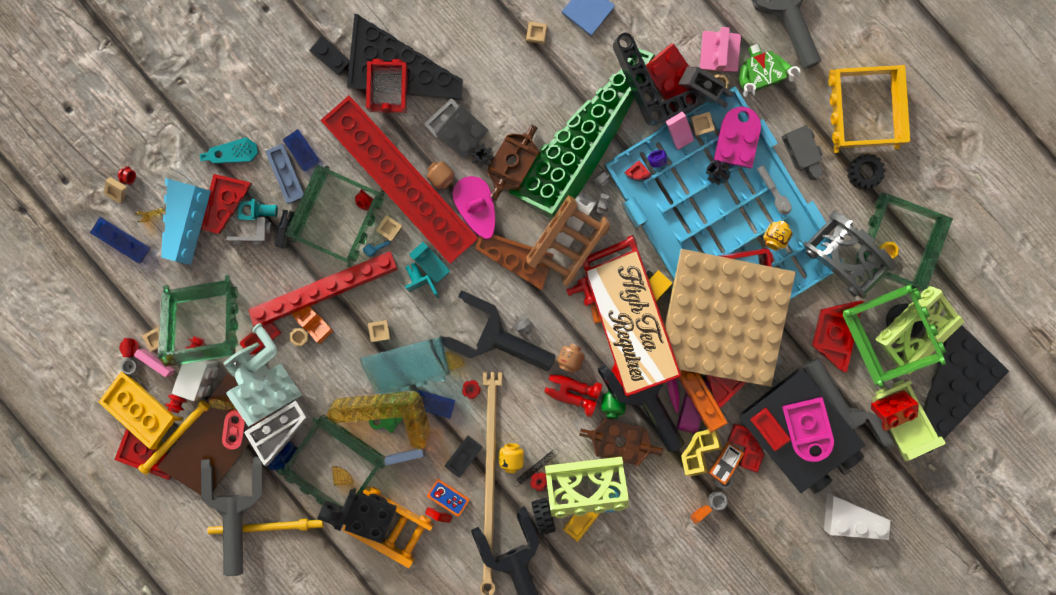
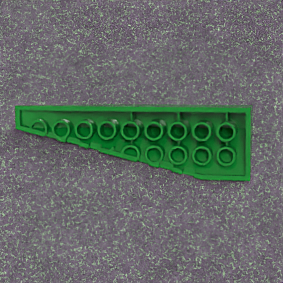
(578, 147)

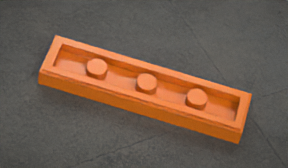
(702, 400)

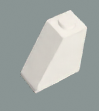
(584, 204)

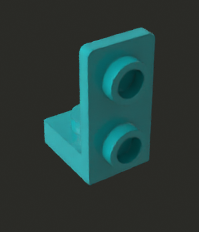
(429, 262)

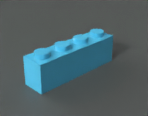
(182, 220)

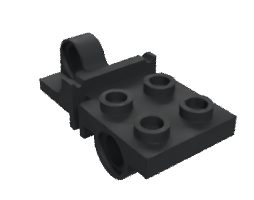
(361, 514)

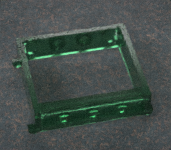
(307, 203)
(932, 248)
(167, 328)
(344, 437)

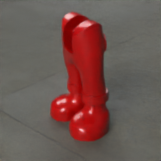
(565, 396)

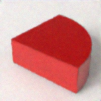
(638, 172)
(442, 517)

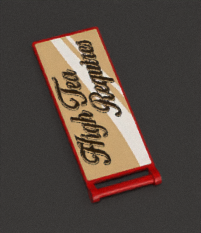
(631, 319)

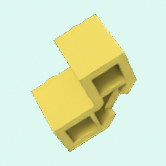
(693, 456)

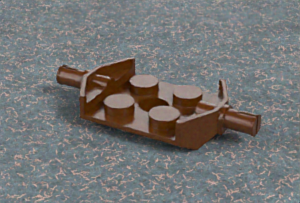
(507, 176)
(636, 446)

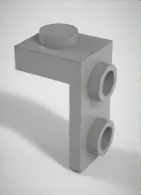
(264, 228)

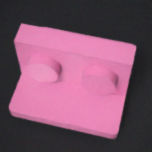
(720, 50)

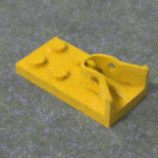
(138, 410)

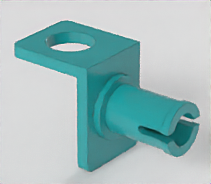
(257, 210)
(419, 281)

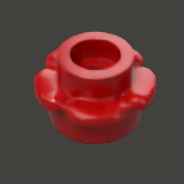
(126, 175)
(471, 384)
(534, 483)

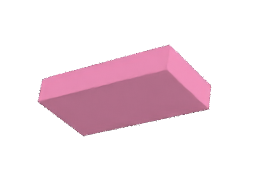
(680, 130)
(153, 362)

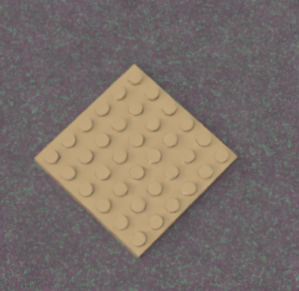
(728, 316)

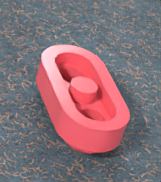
(233, 428)

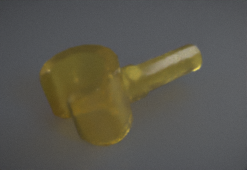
(146, 215)

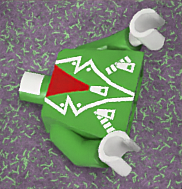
(764, 70)

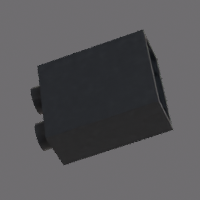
(803, 473)

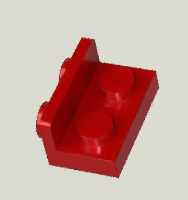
(895, 409)

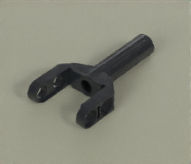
(495, 337)
(652, 406)
(516, 560)

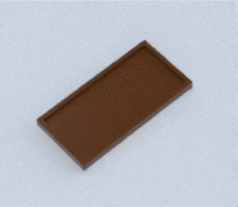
(204, 441)

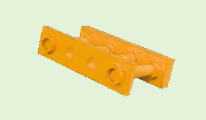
(388, 545)

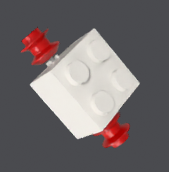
(193, 380)

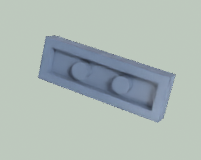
(285, 173)

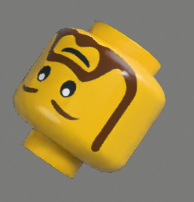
(777, 235)

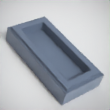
(404, 456)

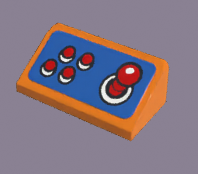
(448, 497)

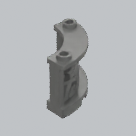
(878, 257)

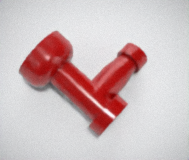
(582, 286)

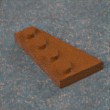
(513, 257)

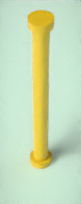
(145, 468)

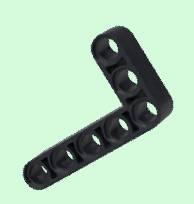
(648, 87)

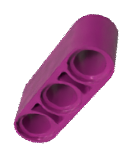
(689, 418)

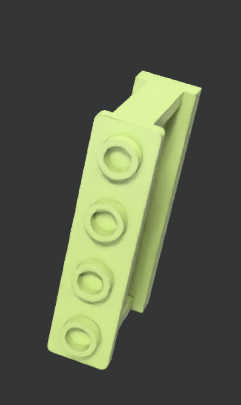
(900, 329)
(590, 468)

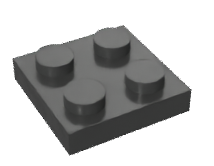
(461, 131)

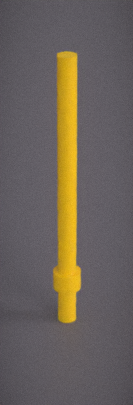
(302, 525)

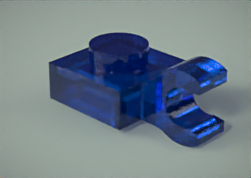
(283, 456)

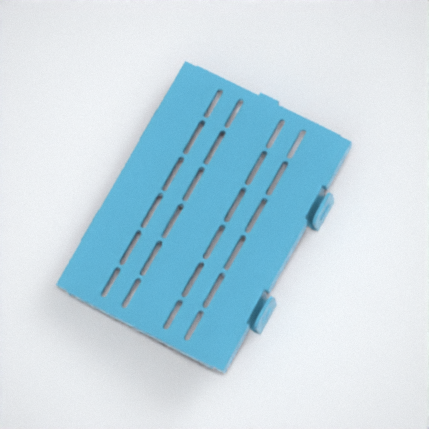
(649, 206)

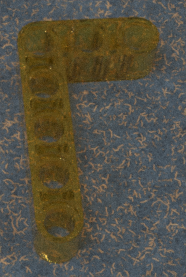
(380, 407)

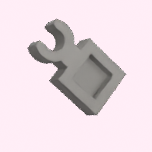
(603, 204)

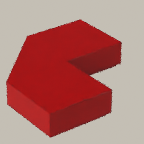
(753, 453)

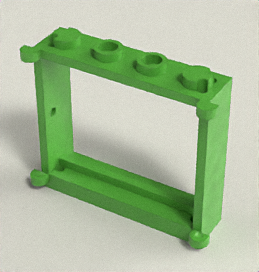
(866, 349)

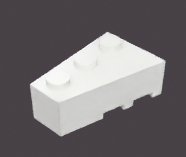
(275, 431)
(850, 520)

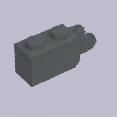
(706, 85)
(804, 151)

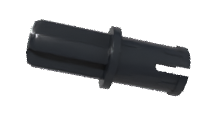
(281, 239)

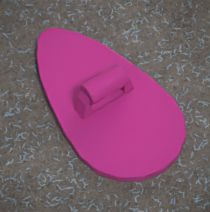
(475, 205)

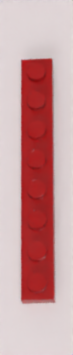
(323, 289)

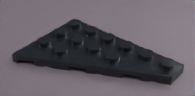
(424, 75)
(961, 382)

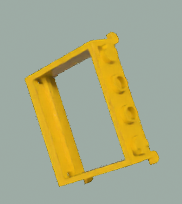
(899, 106)

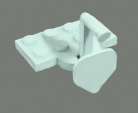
(259, 388)

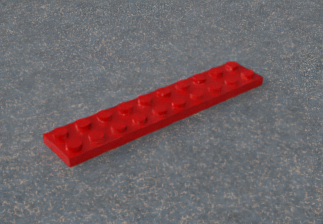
(399, 179)

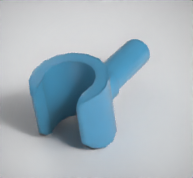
(369, 250)

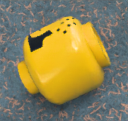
(511, 457)

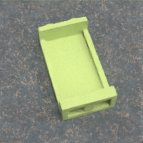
(913, 436)

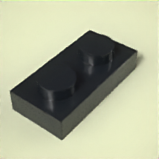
(330, 56)
(463, 456)

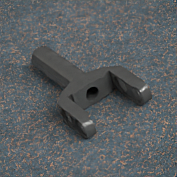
(795, 26)
(854, 417)
(232, 509)

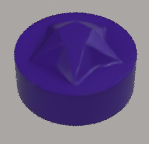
(657, 158)

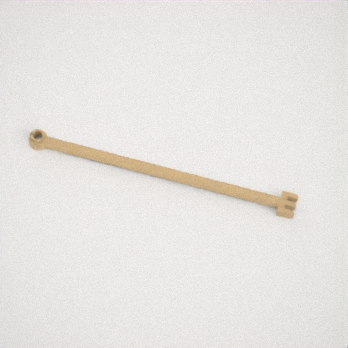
(490, 473)

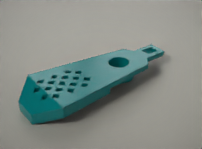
(228, 152)

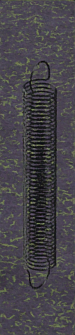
(537, 463)

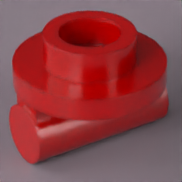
(363, 200)
(128, 347)

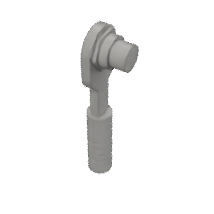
(781, 202)

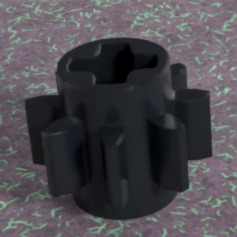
(478, 152)
(718, 172)

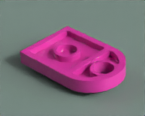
(738, 139)
(809, 427)

